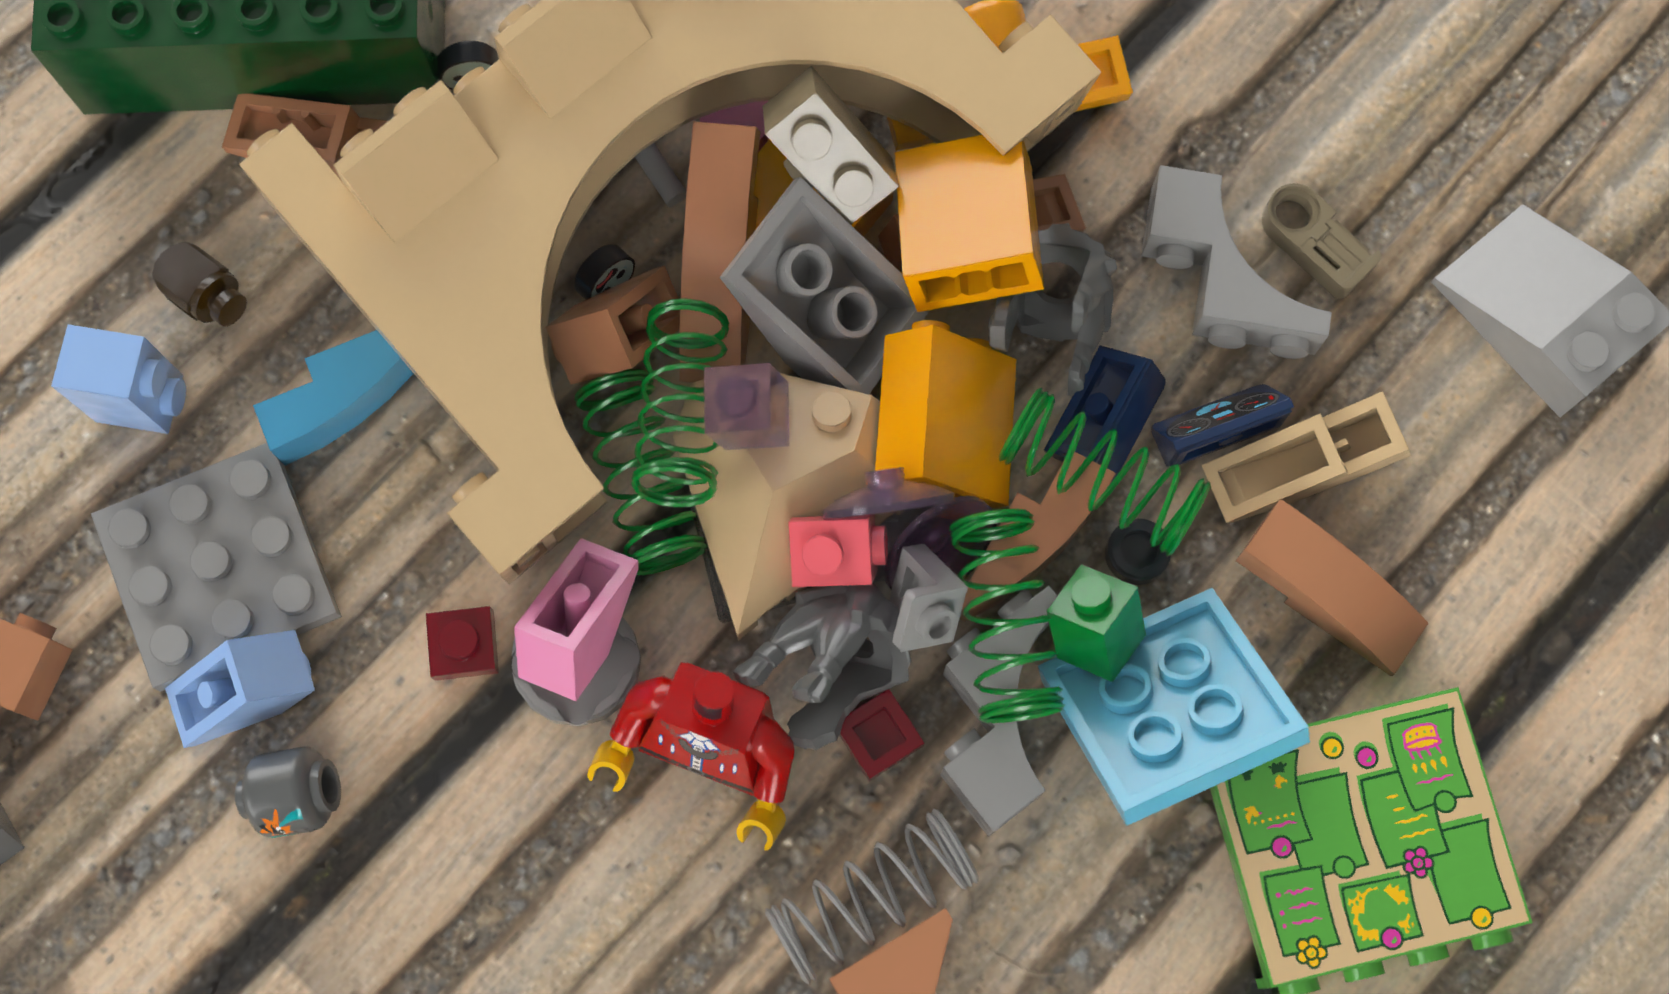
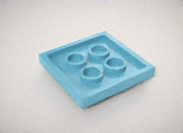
(1181, 710)

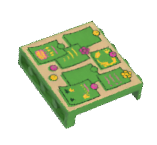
(1370, 846)

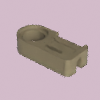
(1323, 245)

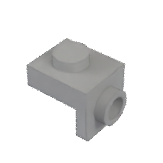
(927, 599)

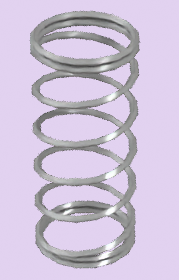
(957, 864)

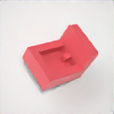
(836, 550)

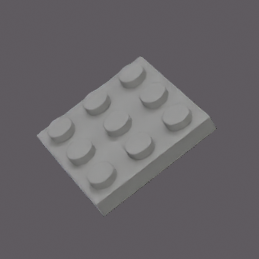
(214, 562)

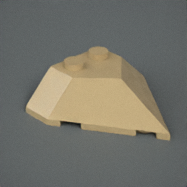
(763, 488)

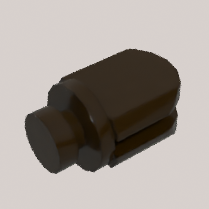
(199, 284)

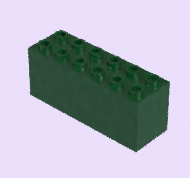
(209, 51)

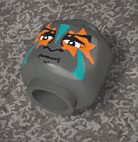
(288, 792)

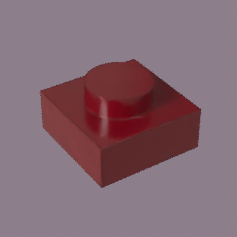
(462, 643)
(879, 735)

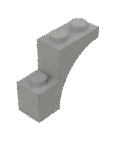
(1233, 301)
(992, 770)

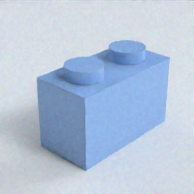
(119, 379)

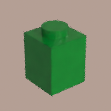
(1096, 622)

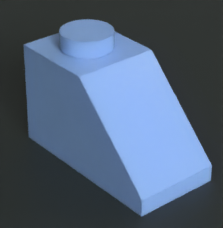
(239, 686)

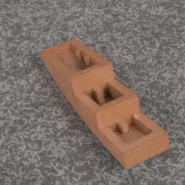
(322, 124)
(716, 227)

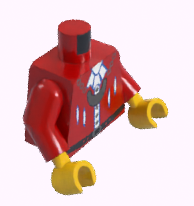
(709, 729)

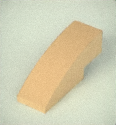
(1307, 458)

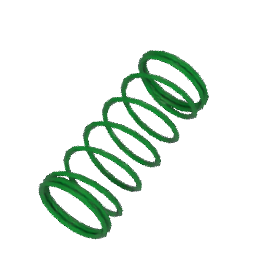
(688, 465)
(1177, 526)
(646, 556)
(1031, 702)

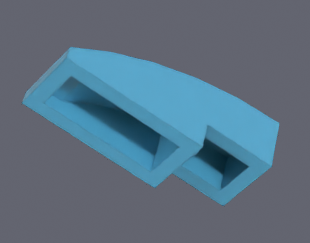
(345, 390)

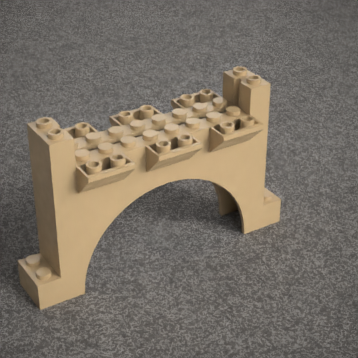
(472, 197)

